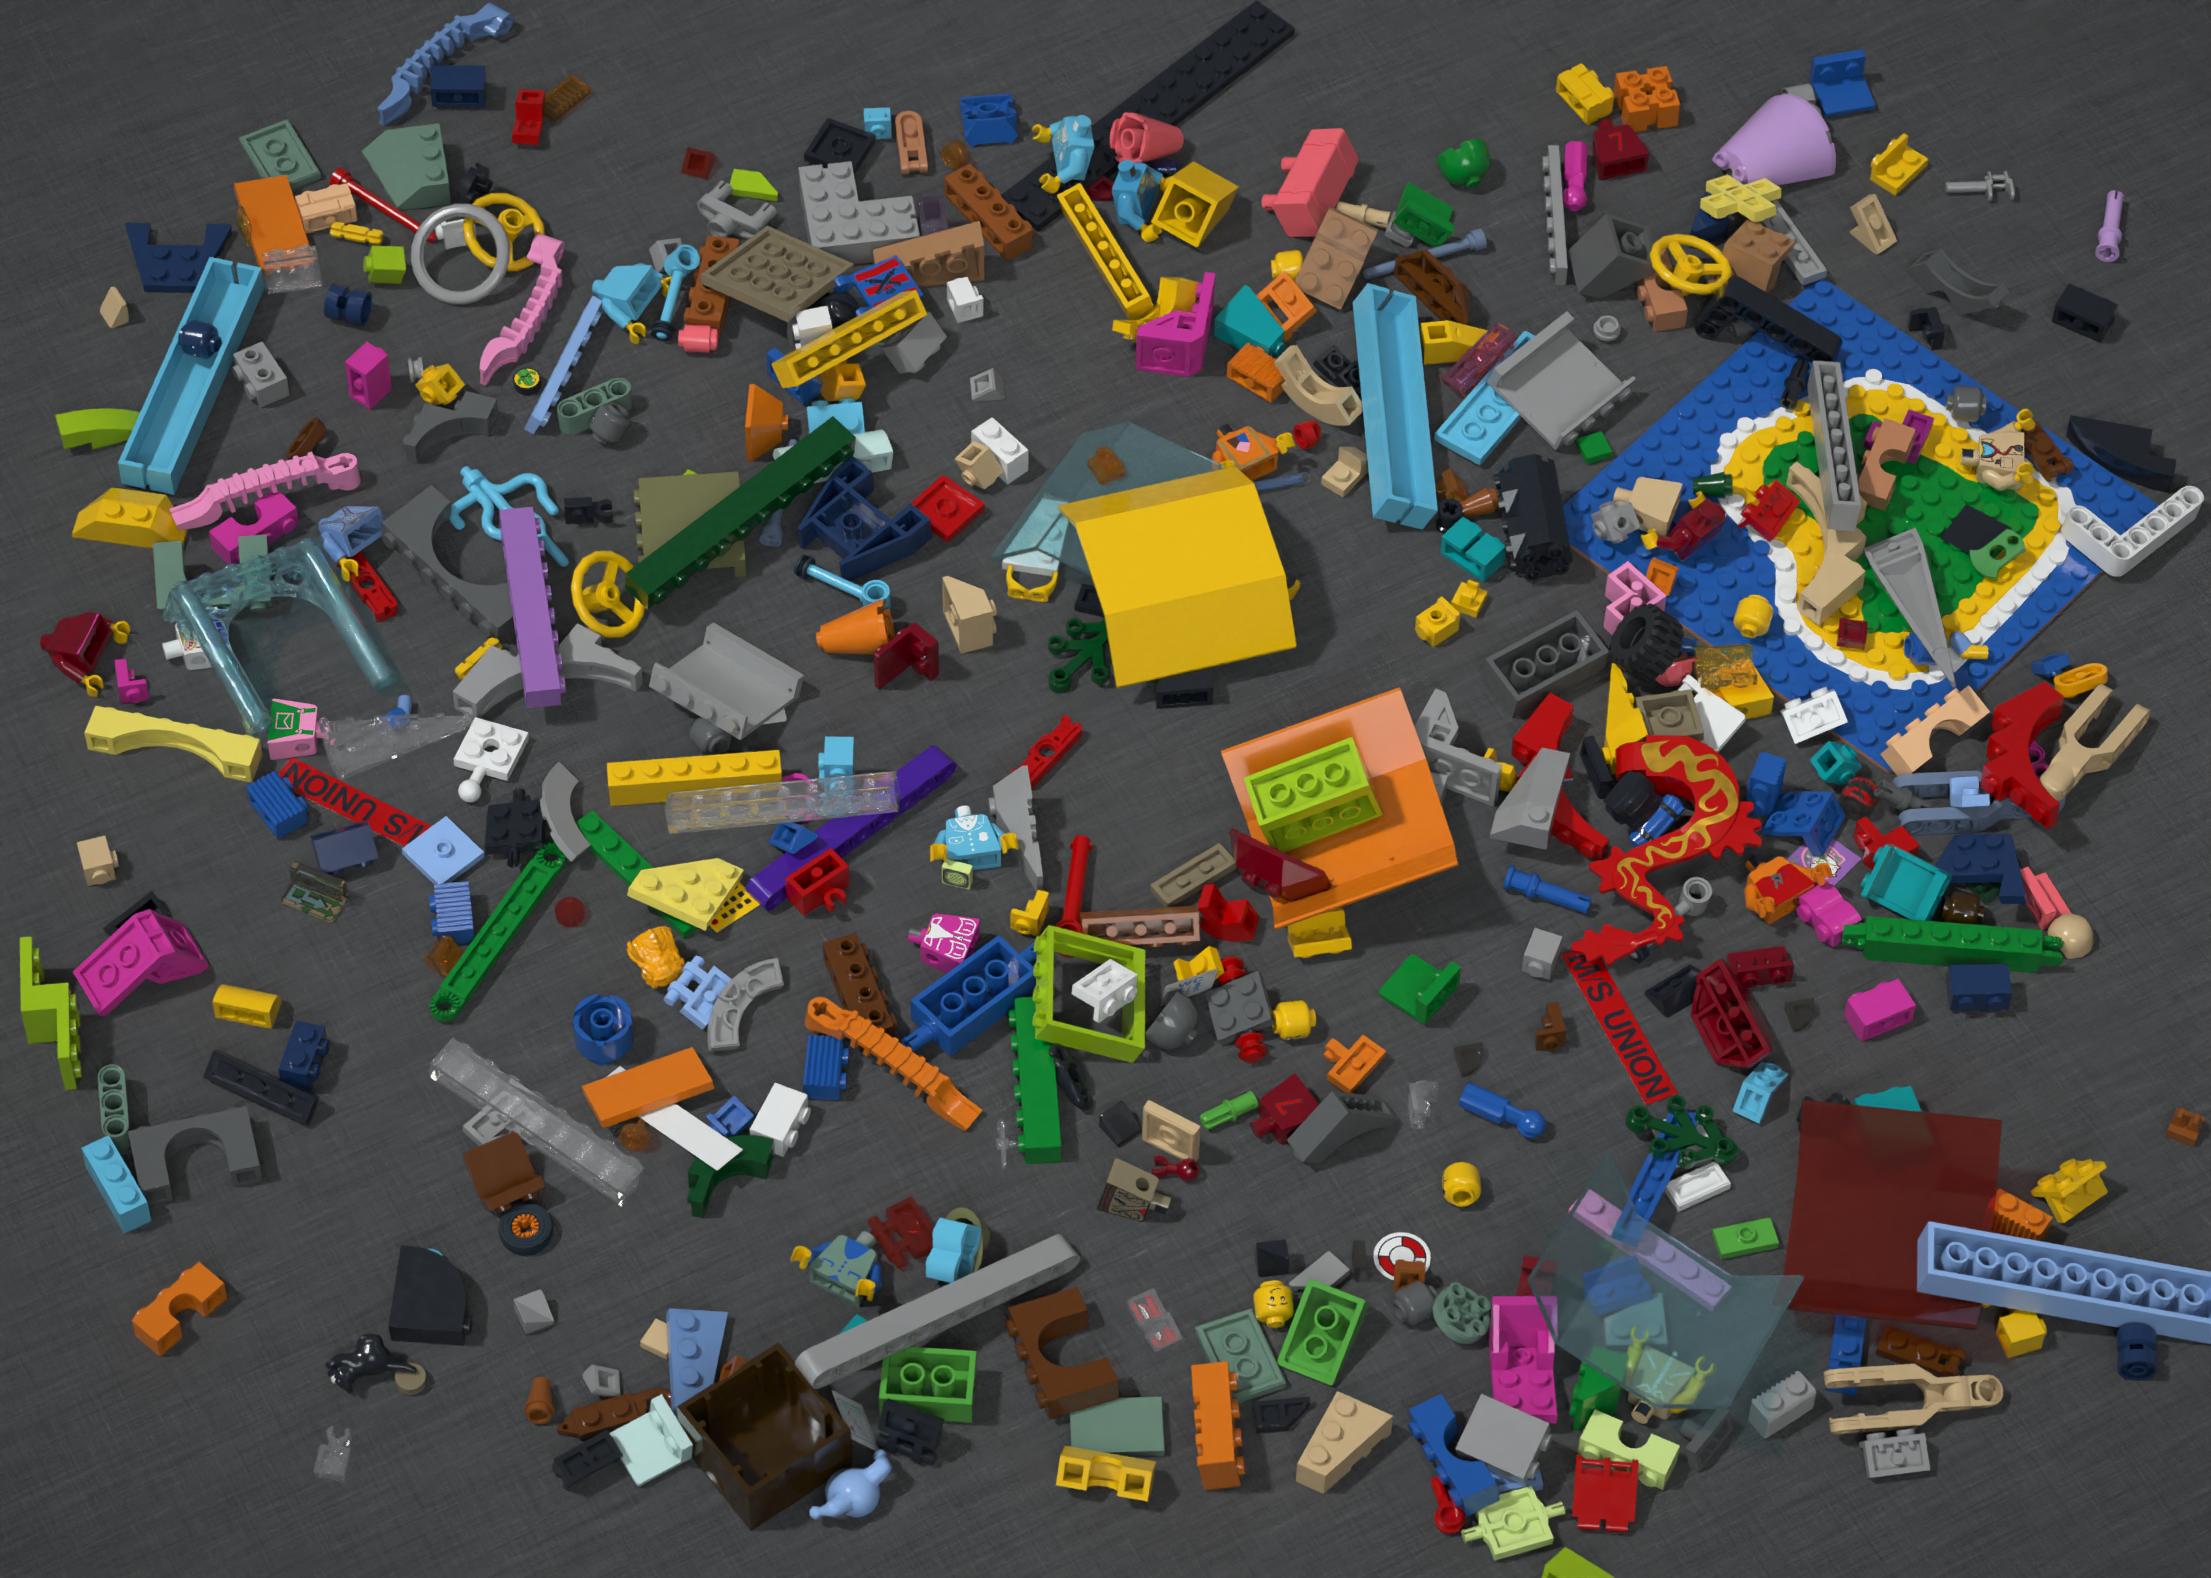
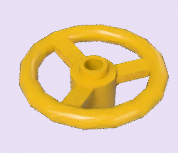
(512, 222)
(1689, 267)
(604, 595)

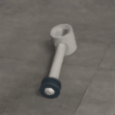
(1687, 905)

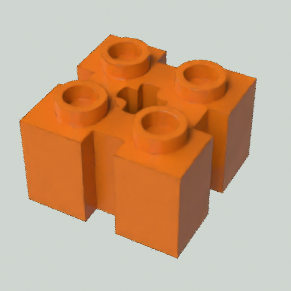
(1647, 99)

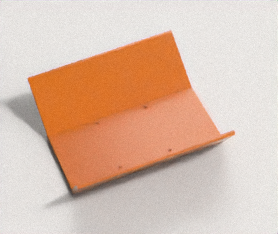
(1378, 854)

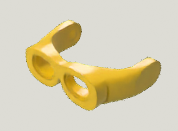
(1044, 591)

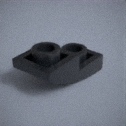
(1339, 369)

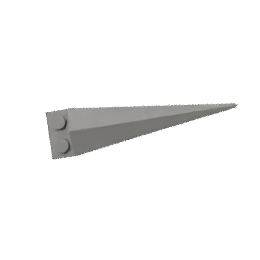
(1906, 577)

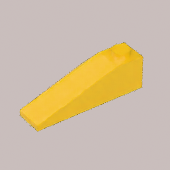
(1623, 721)

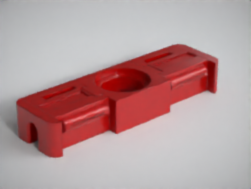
(378, 596)
(1059, 741)

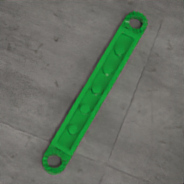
(497, 933)

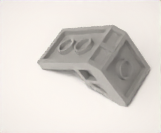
(1466, 772)

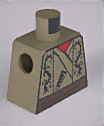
(1131, 1192)

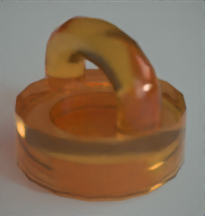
(954, 154)
(634, 1136)

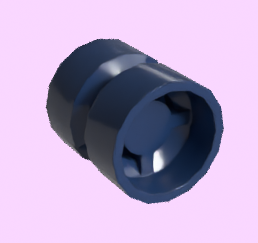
(343, 303)
(2137, 1352)

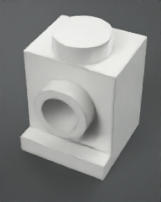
(964, 300)

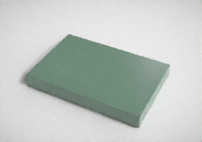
(280, 152)
(1244, 1346)
(1120, 1427)

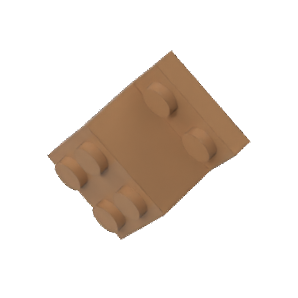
(1756, 254)
(1335, 258)

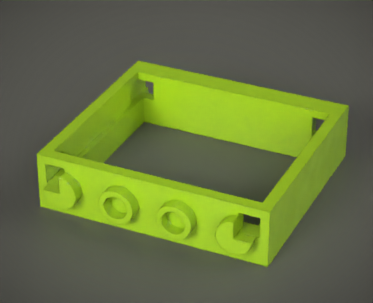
(1099, 951)

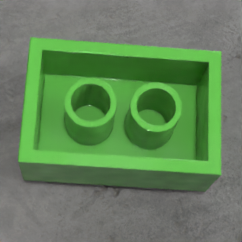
(931, 1381)

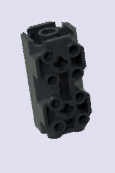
(1533, 517)

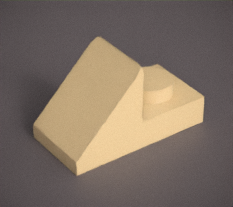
(1873, 226)
(1347, 471)

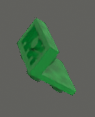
(1424, 216)
(1420, 987)

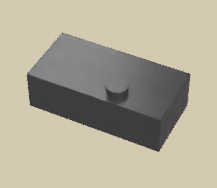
(1544, 663)

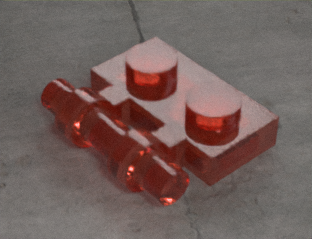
(912, 1228)

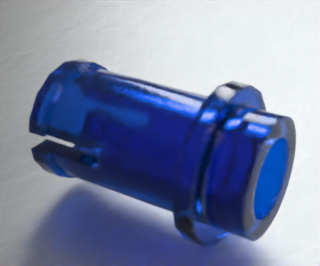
(1167, 168)

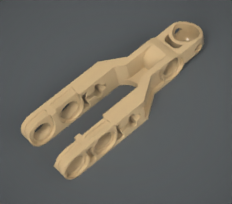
(2076, 760)
(1940, 1395)

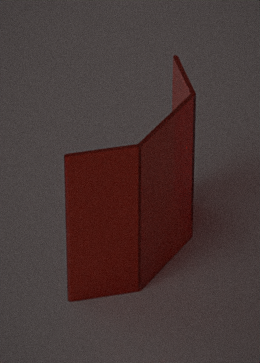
(1865, 1197)

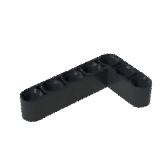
(1771, 317)

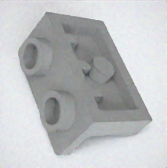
(1896, 1454)

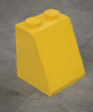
(1194, 203)

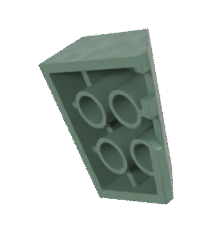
(411, 166)

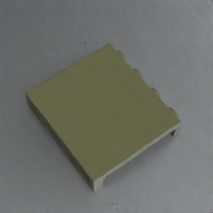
(674, 503)

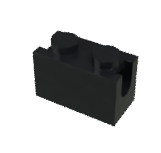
(2084, 313)

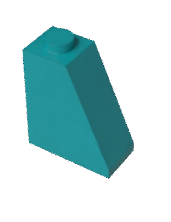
(1250, 322)

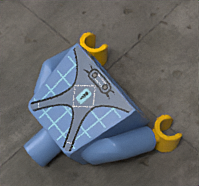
(350, 532)

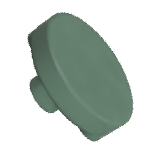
(1462, 1313)

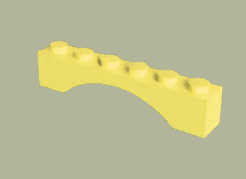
(121, 731)

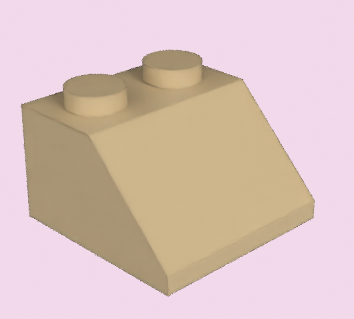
(968, 614)

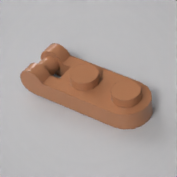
(911, 142)

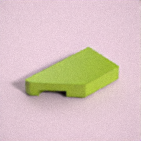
(752, 185)

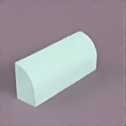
(870, 449)

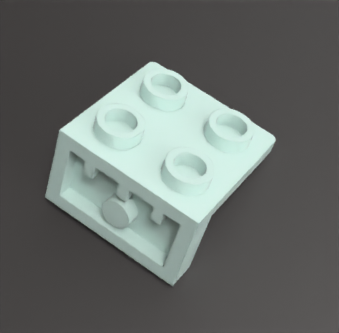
(653, 1443)

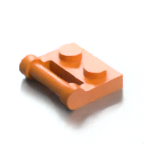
(1290, 300)

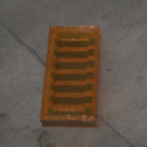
(565, 97)

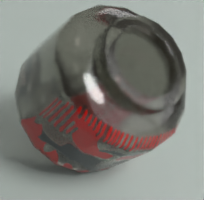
(1858, 798)

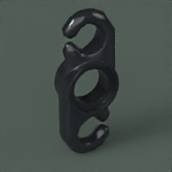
(1068, 1065)

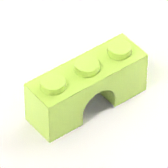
(1602, 1440)

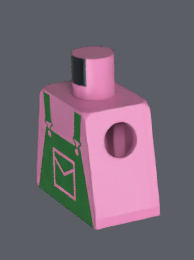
(293, 729)

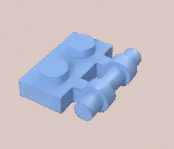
(700, 1002)

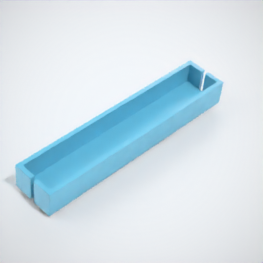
(187, 384)
(1394, 407)

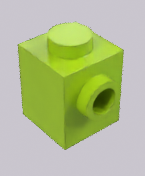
(385, 264)

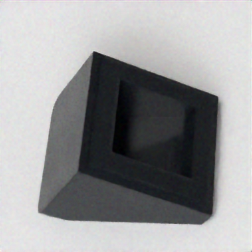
(1119, 1123)

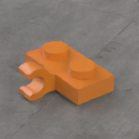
(1352, 1064)

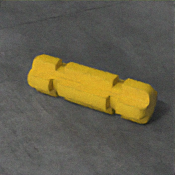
(356, 233)
(463, 669)

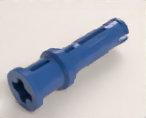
(1535, 887)

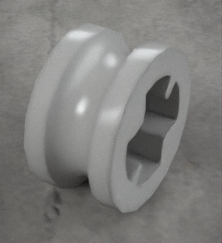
(415, 369)

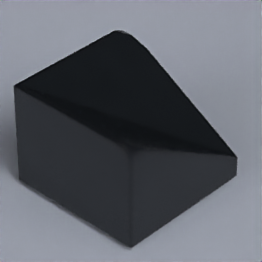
(1272, 1258)

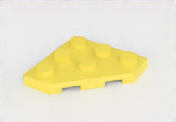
(688, 890)

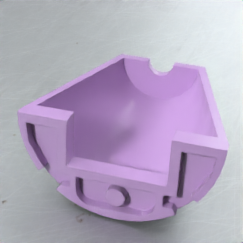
(1780, 143)

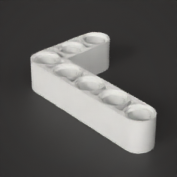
(2121, 553)

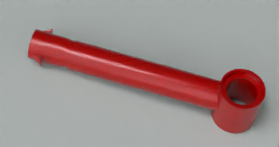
(1075, 885)

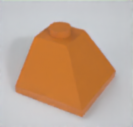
(763, 422)

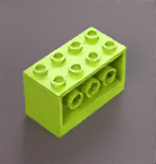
(1313, 796)

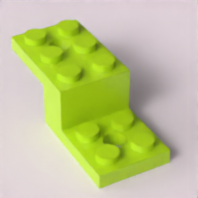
(50, 1013)

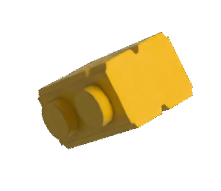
(1585, 93)

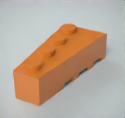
(1215, 1425)

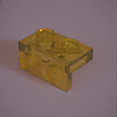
(1725, 666)

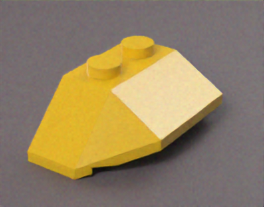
(128, 519)

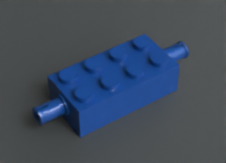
(972, 996)

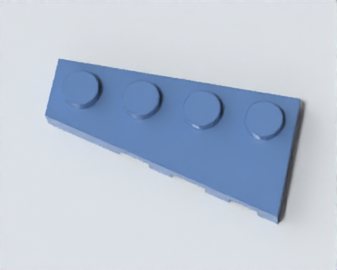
(693, 1351)

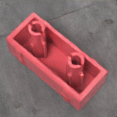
(1313, 181)

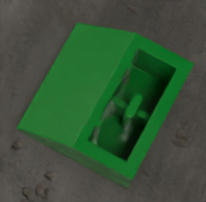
(1593, 1393)

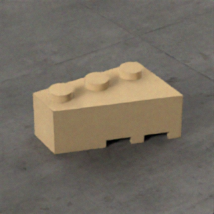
(1340, 1440)

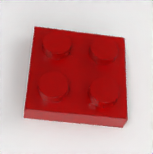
(948, 507)

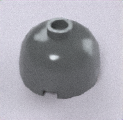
(1174, 1023)

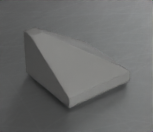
(602, 1381)

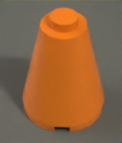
(858, 631)

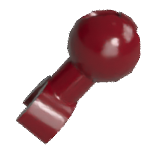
(1186, 1169)

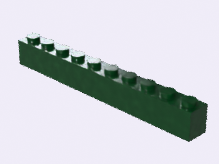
(740, 513)

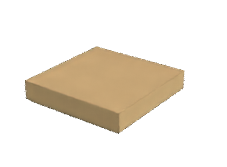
(1170, 1132)

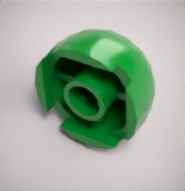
(1465, 164)

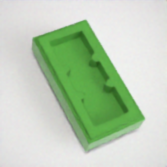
(1745, 1238)

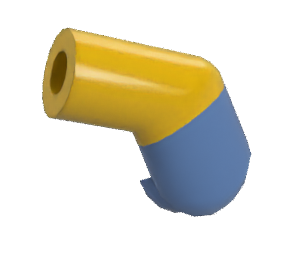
(1965, 649)

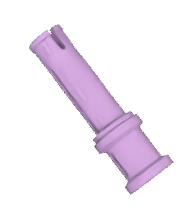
(2110, 233)

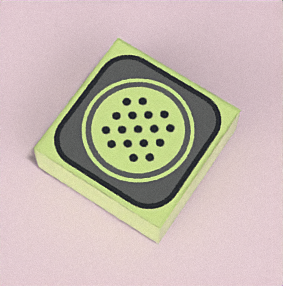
(957, 874)

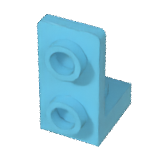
(1758, 1090)

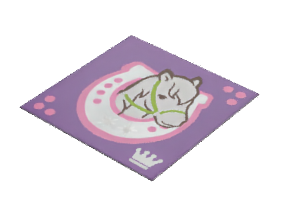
(1837, 856)

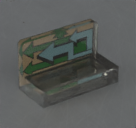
(315, 892)

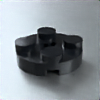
(474, 184)

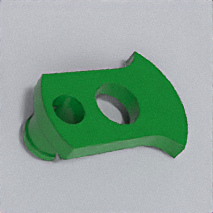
(1990, 567)

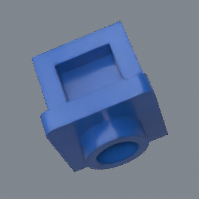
(731, 1118)

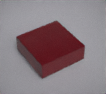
(1852, 633)

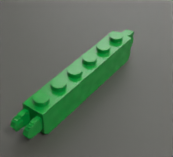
(1952, 944)

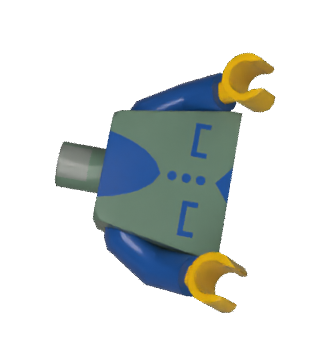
(843, 1267)

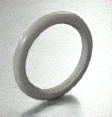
(497, 273)

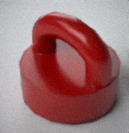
(1305, 435)

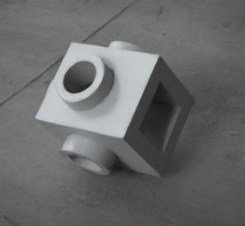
(1615, 521)

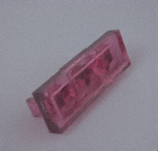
(1479, 358)

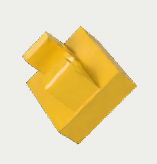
(1469, 598)

